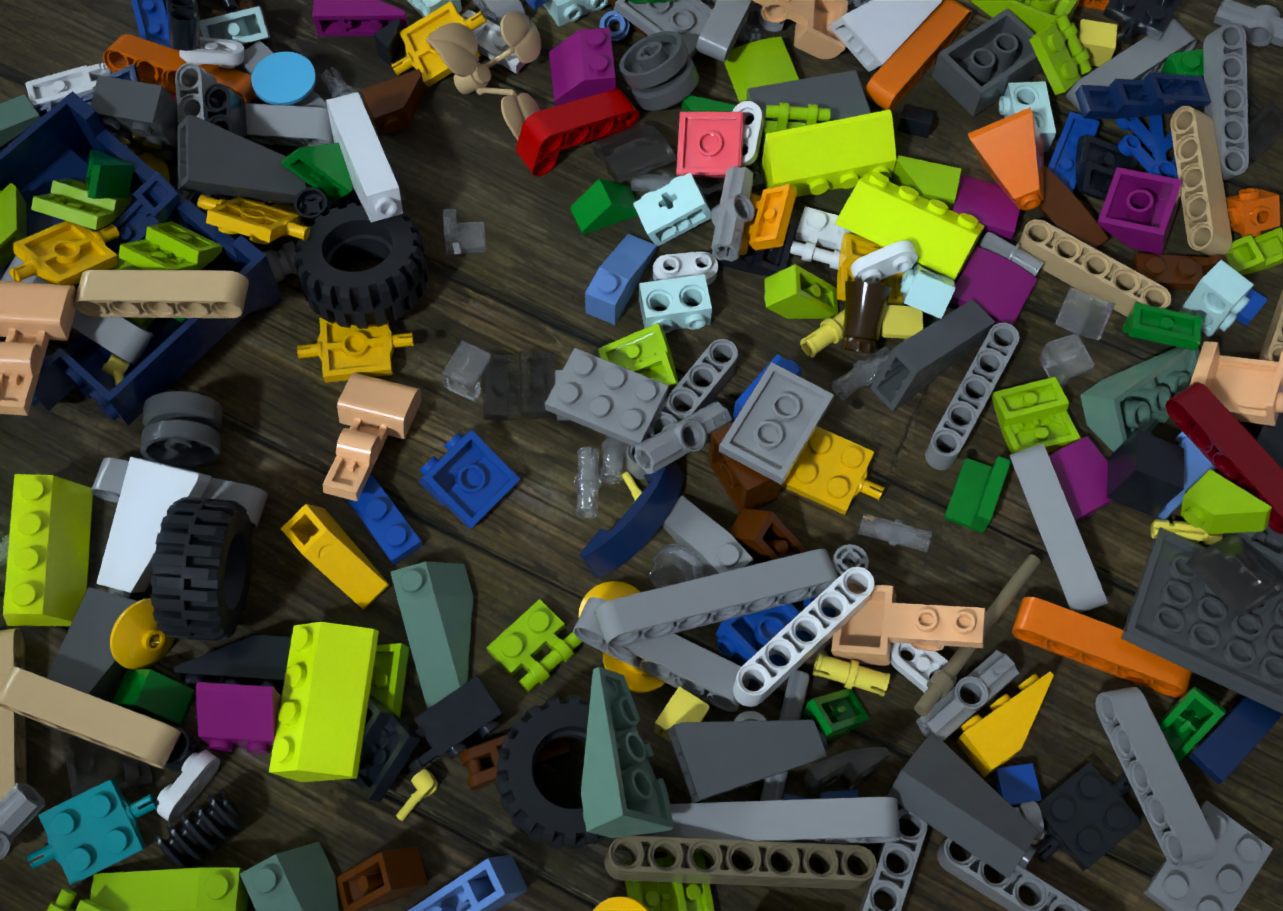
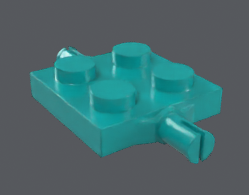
(92, 831)

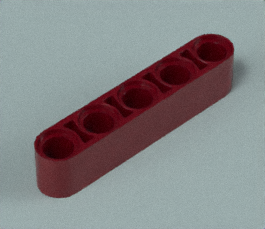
(1229, 447)

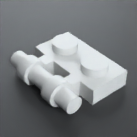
(819, 229)

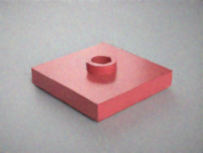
(709, 143)

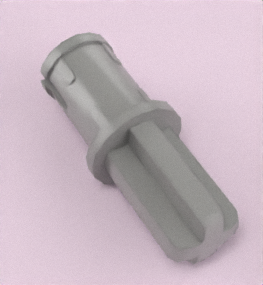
(1013, 253)

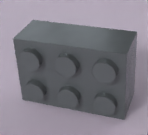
(987, 60)
(138, 115)

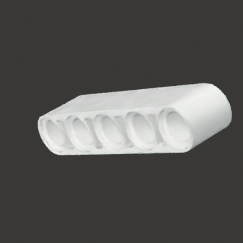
(795, 650)

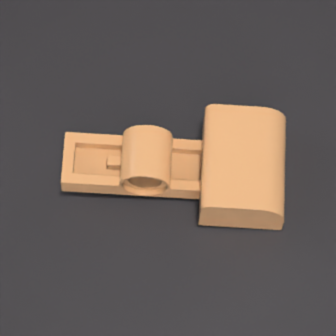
(812, 23)
(28, 320)
(373, 411)
(926, 627)

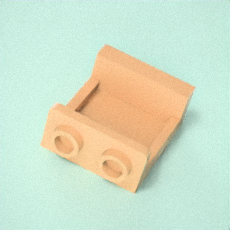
(1243, 385)

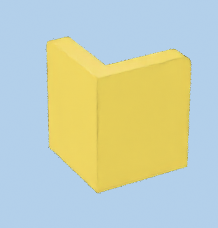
(1098, 39)
(901, 321)
(680, 708)

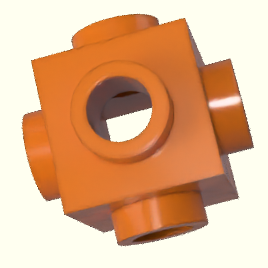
(1253, 211)

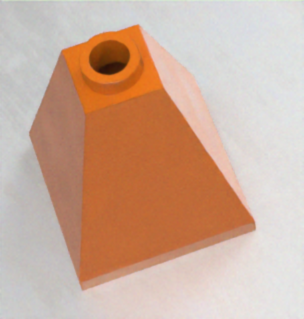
(1013, 157)

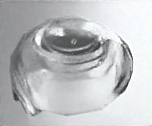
(675, 565)

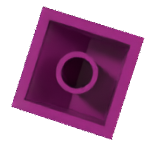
(582, 66)
(1141, 209)
(237, 716)

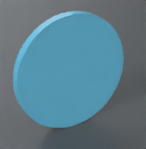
(283, 78)

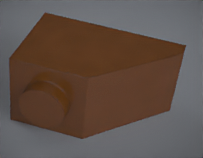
(394, 102)
(764, 536)
(382, 879)

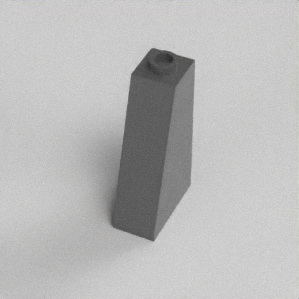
(836, 91)
(232, 166)
(930, 354)
(85, 653)
(739, 753)
(963, 807)

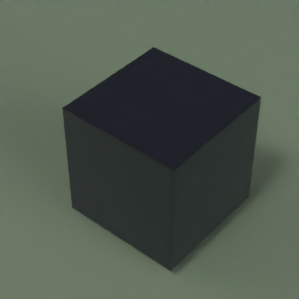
(1145, 473)

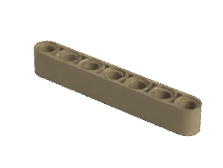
(756, 853)

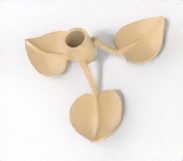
(458, 49)

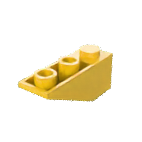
(335, 554)
(1003, 732)

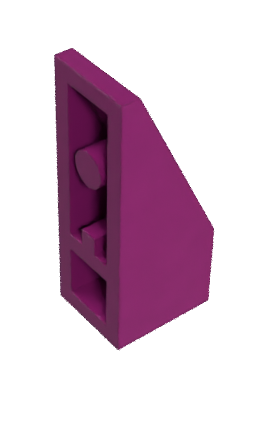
(354, 17)

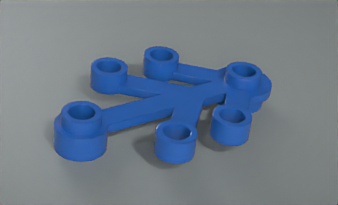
(1153, 140)

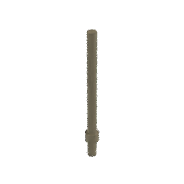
(942, 681)

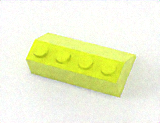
(830, 153)
(897, 213)
(47, 551)
(324, 702)

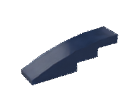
(1141, 98)
(1234, 738)

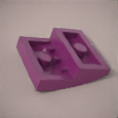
(988, 205)
(994, 285)
(1082, 477)

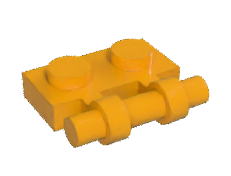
(770, 218)

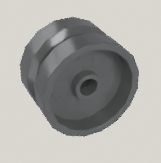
(659, 70)
(181, 429)

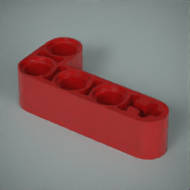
(570, 125)

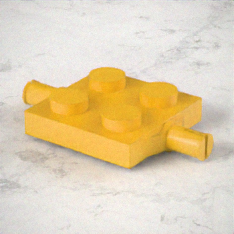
(421, 53)
(252, 219)
(64, 253)
(354, 350)
(832, 471)

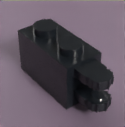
(456, 721)

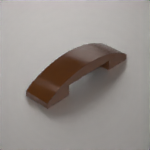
(1068, 213)

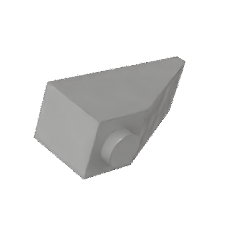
(705, 537)

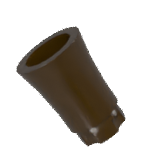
(863, 315)

